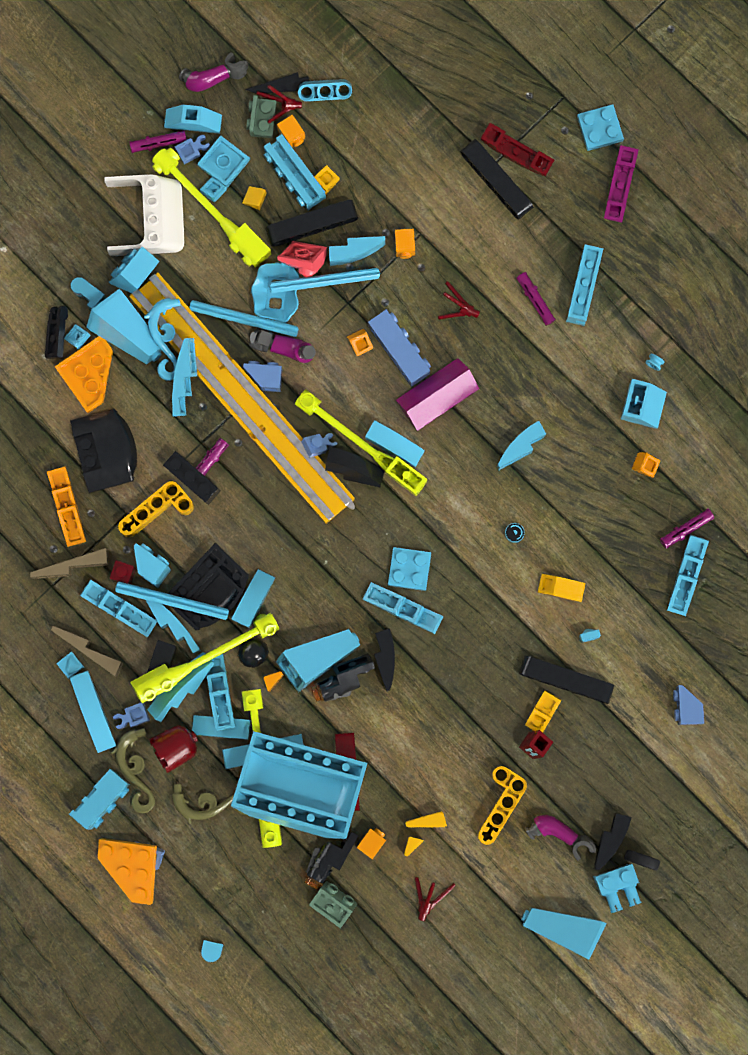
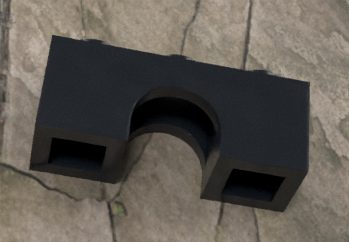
(191, 477)

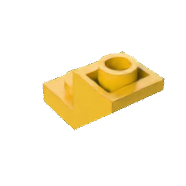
(561, 587)

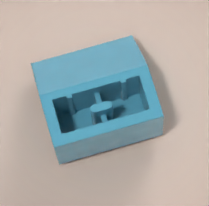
(133, 270)
(643, 404)
(150, 567)

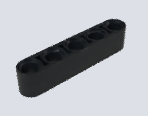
(496, 179)
(311, 223)
(566, 679)

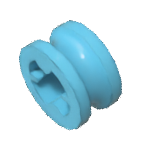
(655, 362)

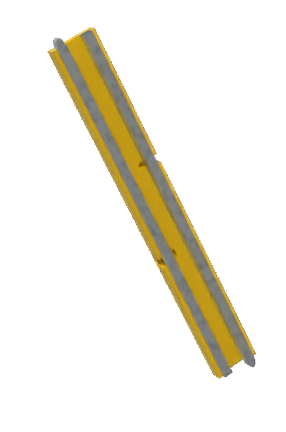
(248, 404)

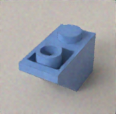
(266, 377)
(689, 708)

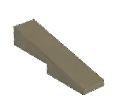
(63, 569)
(109, 664)

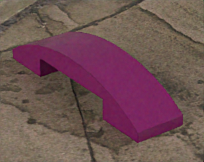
(620, 183)

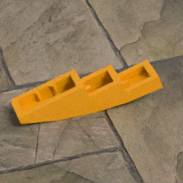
(66, 506)

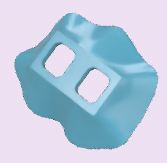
(262, 295)

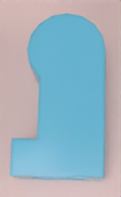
(84, 289)

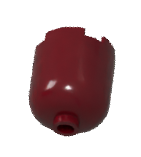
(174, 747)

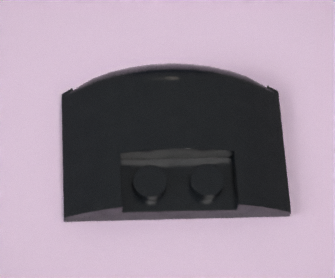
(105, 450)
(213, 581)

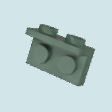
(261, 112)
(333, 904)

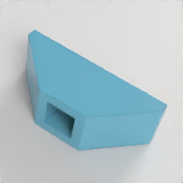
(193, 119)

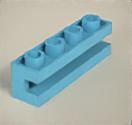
(295, 173)
(584, 285)

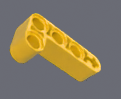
(147, 505)
(499, 808)

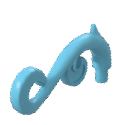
(169, 333)

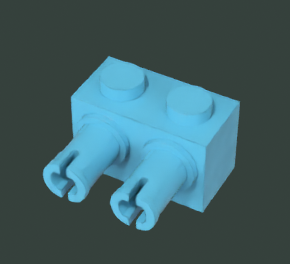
(614, 880)

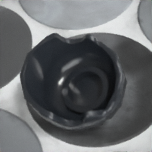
(253, 652)

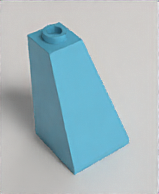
(123, 326)
(311, 660)
(567, 930)

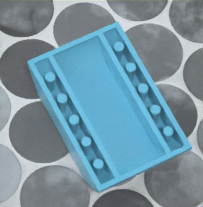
(299, 786)

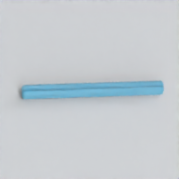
(324, 280)
(244, 318)
(171, 600)

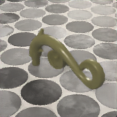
(130, 773)
(188, 813)

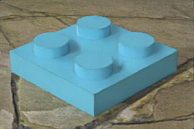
(600, 127)
(223, 161)
(409, 569)

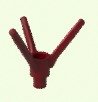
(286, 103)
(465, 308)
(425, 904)

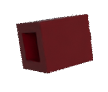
(123, 572)
(536, 744)

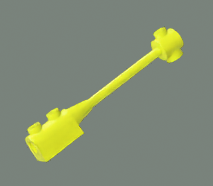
(241, 238)
(393, 467)
(165, 678)
(252, 702)

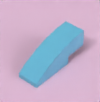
(357, 249)
(394, 443)
(522, 445)
(253, 599)
(205, 727)

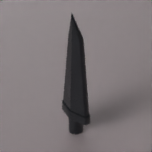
(285, 84)

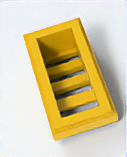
(432, 820)

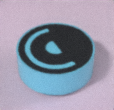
(514, 532)

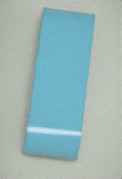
(334, 93)

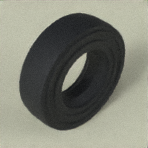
(642, 860)

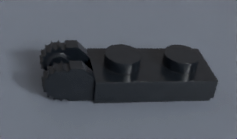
(56, 332)

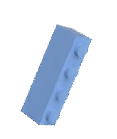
(399, 347)

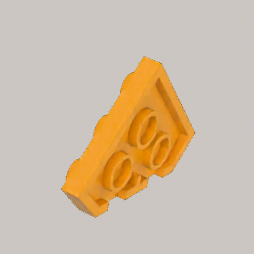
(88, 372)
(131, 867)

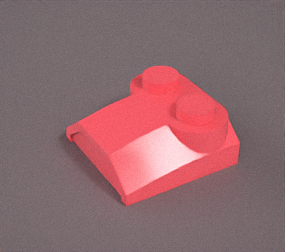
(304, 257)

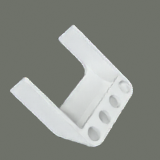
(161, 214)

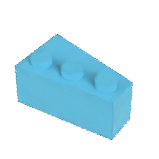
(100, 800)

